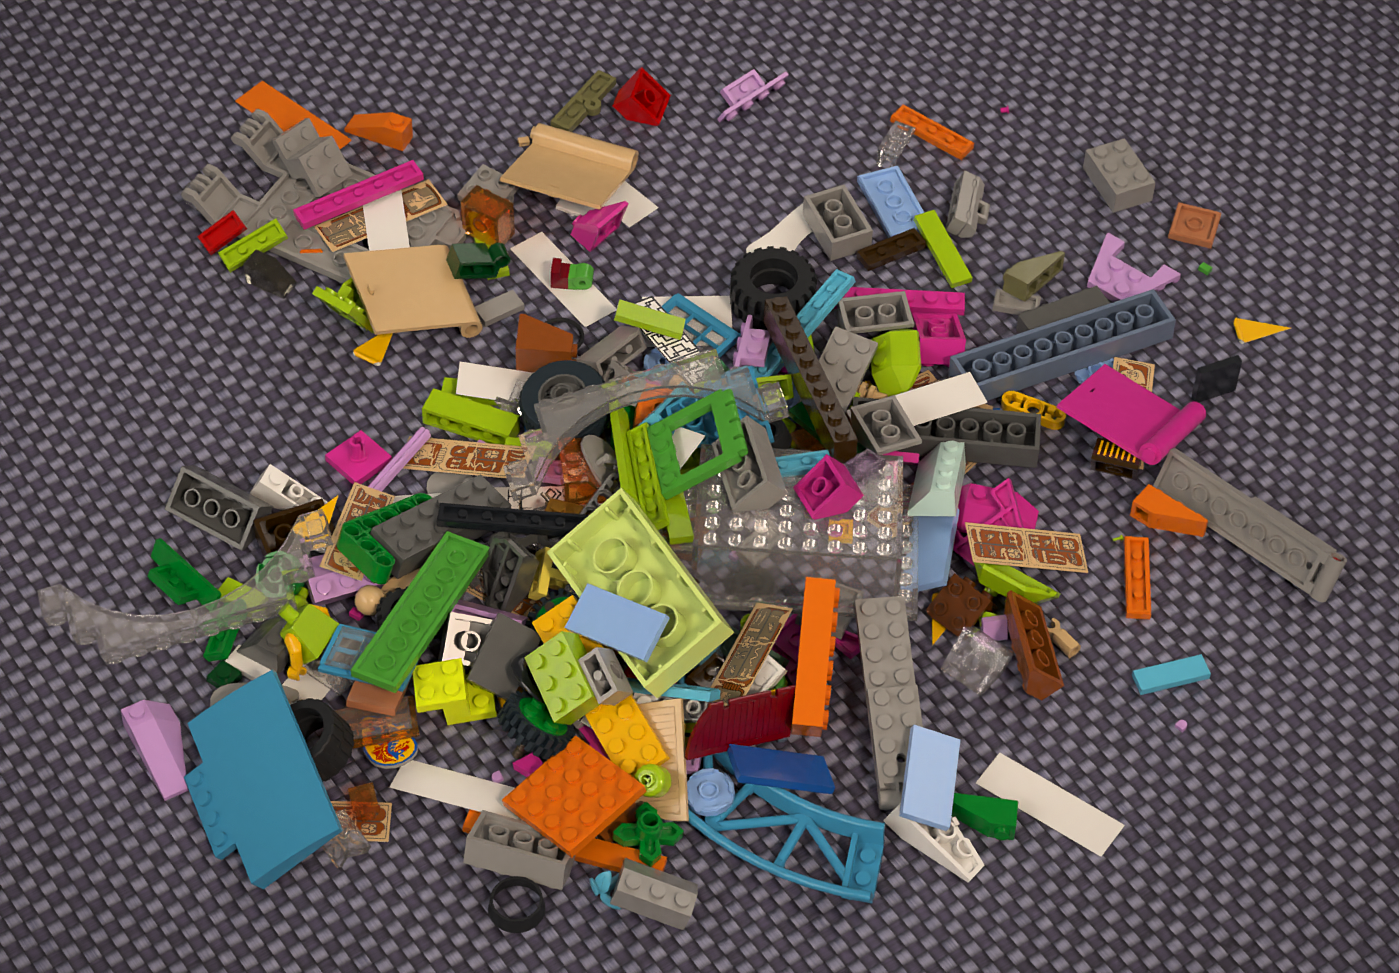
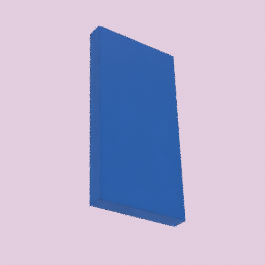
(780, 769)

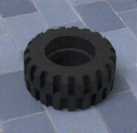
(765, 268)

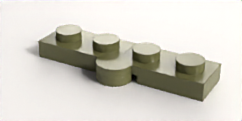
(584, 102)

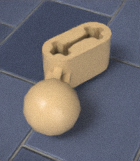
(369, 595)

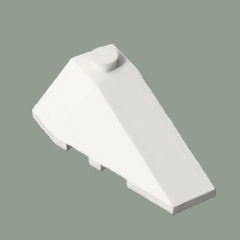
(944, 847)

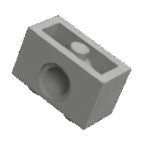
(605, 676)

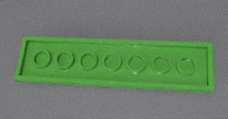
(420, 612)

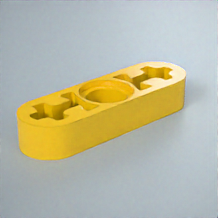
(1051, 410)

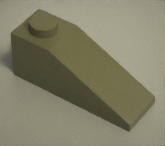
(1032, 274)

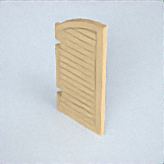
(668, 724)

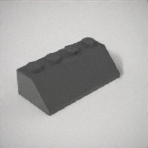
(216, 506)

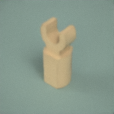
(1063, 639)

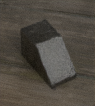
(268, 274)

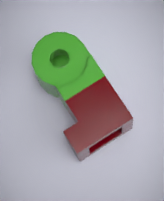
(571, 275)

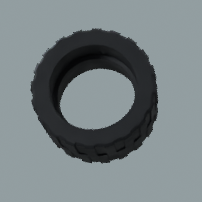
(336, 741)

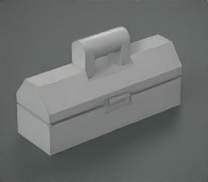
(964, 206)

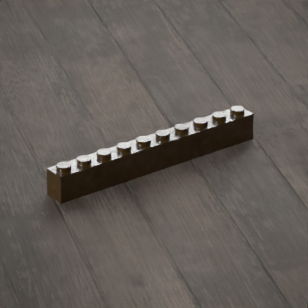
(810, 379)

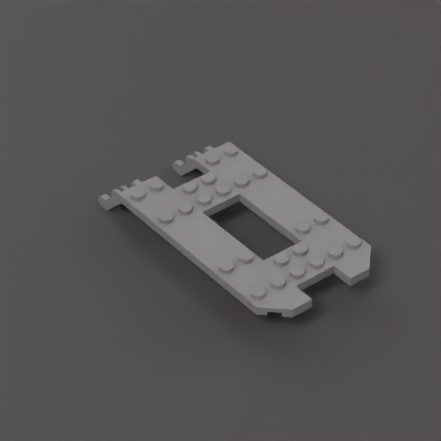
(220, 197)

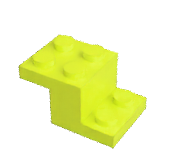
(446, 688)

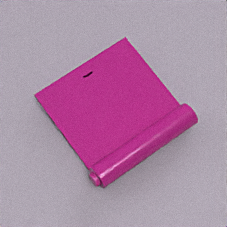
(1131, 415)

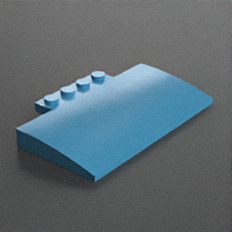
(259, 782)

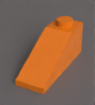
(383, 128)

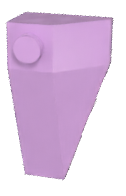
(158, 741)

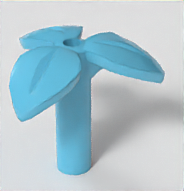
(603, 885)

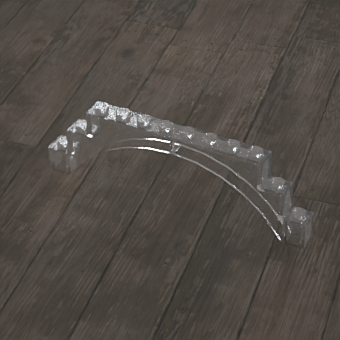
(569, 414)
(133, 635)

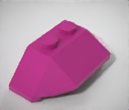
(979, 506)

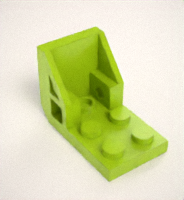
(345, 303)

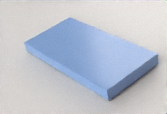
(890, 199)
(935, 549)
(617, 622)
(929, 778)

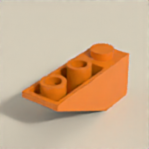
(1164, 513)

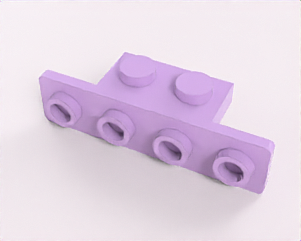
(745, 90)
(752, 346)

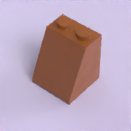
(541, 344)

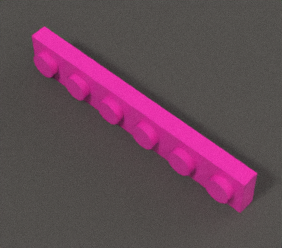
(358, 194)
(920, 300)

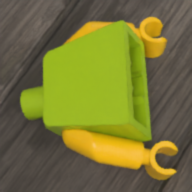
(305, 635)

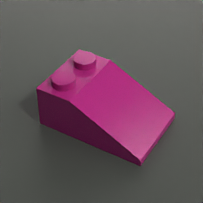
(939, 337)

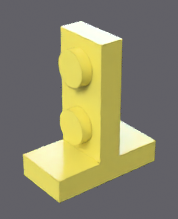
(545, 576)

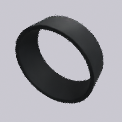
(516, 925)

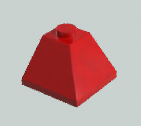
(642, 99)

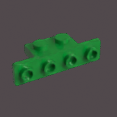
(179, 578)

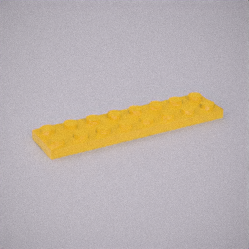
(621, 727)

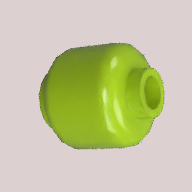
(655, 779)

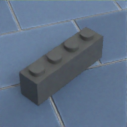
(1061, 309)

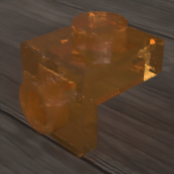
(364, 802)

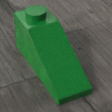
(987, 815)

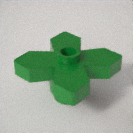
(648, 833)

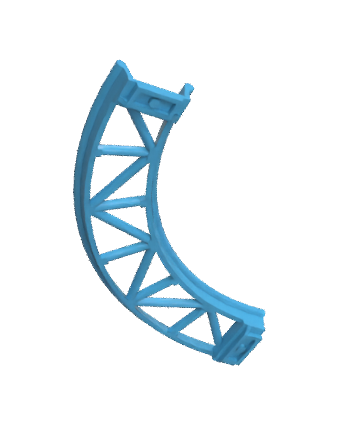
(865, 849)

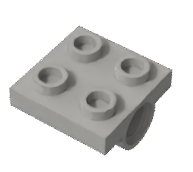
(489, 179)

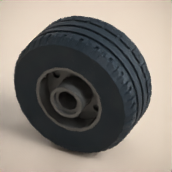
(554, 381)

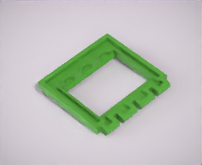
(730, 436)

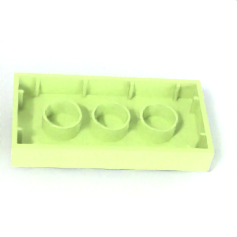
(630, 558)

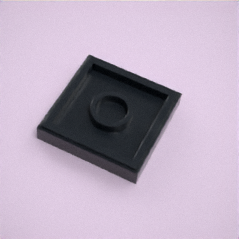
(1216, 379)

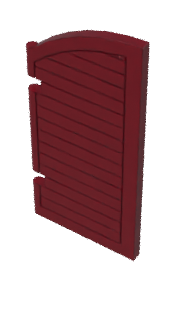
(742, 722)

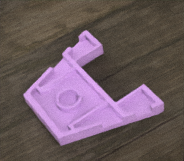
(1121, 280)

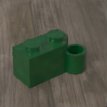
(476, 260)

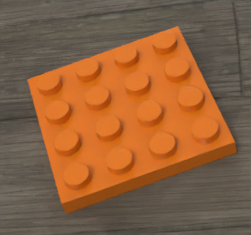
(574, 796)

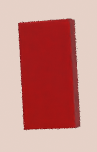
(222, 232)

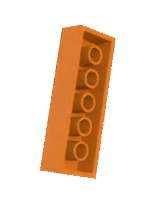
(813, 657)

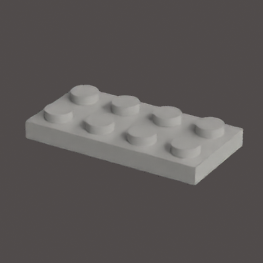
(846, 363)

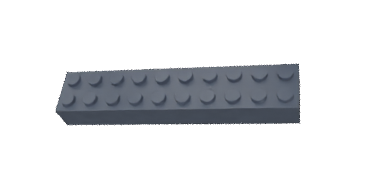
(1066, 345)

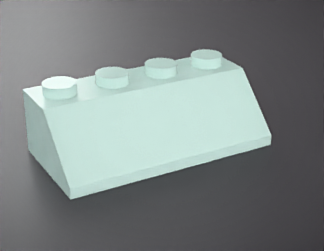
(939, 481)

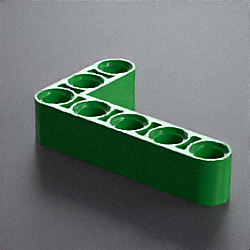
(363, 549)

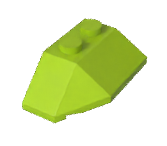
(896, 361)
(1005, 578)

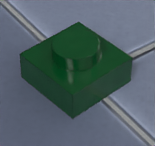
(223, 675)

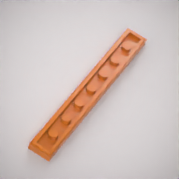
(595, 853)

